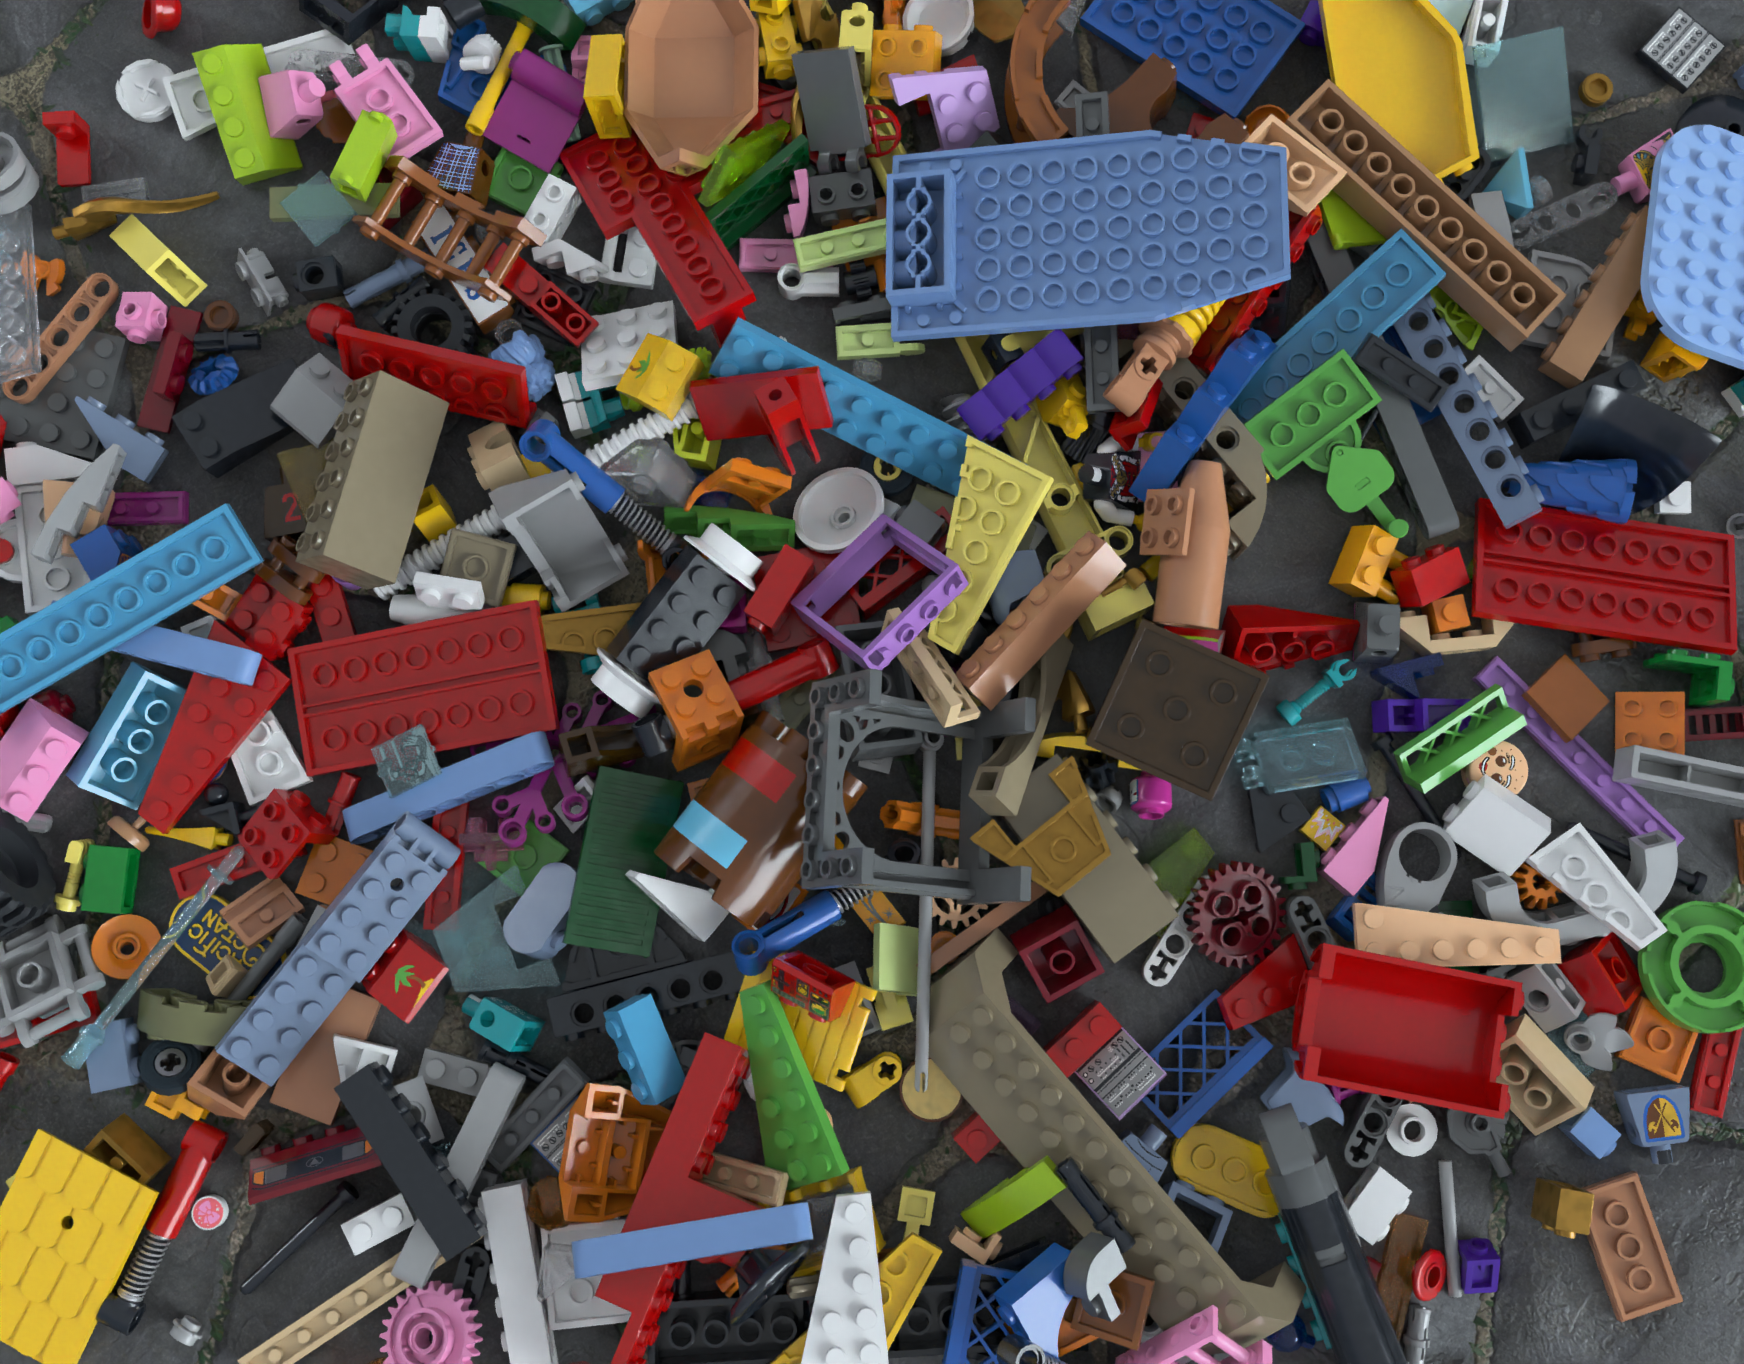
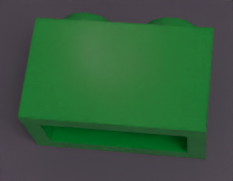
(109, 879)

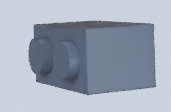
(117, 1060)

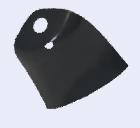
(1633, 428)

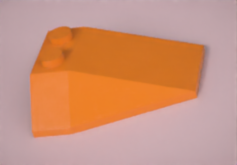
(607, 1152)

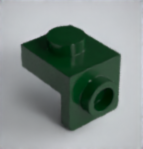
(1306, 861)

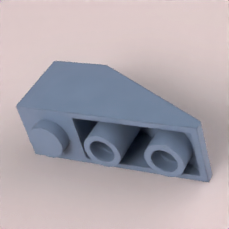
(143, 452)

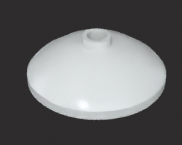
(832, 500)

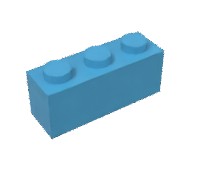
(645, 1049)

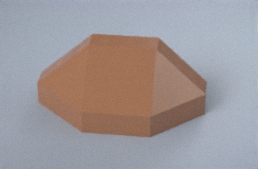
(690, 78)

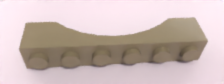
(1004, 776)

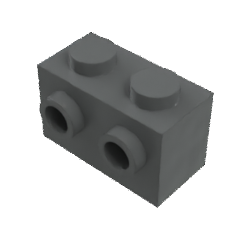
(842, 197)

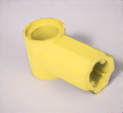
(890, 1008)

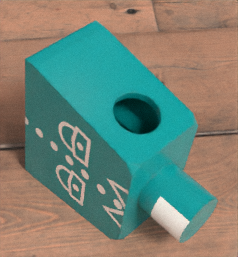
(503, 1023)

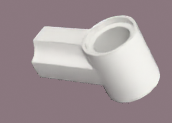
(813, 283)

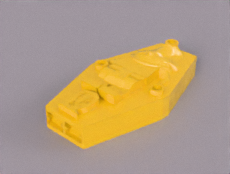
(1406, 74)

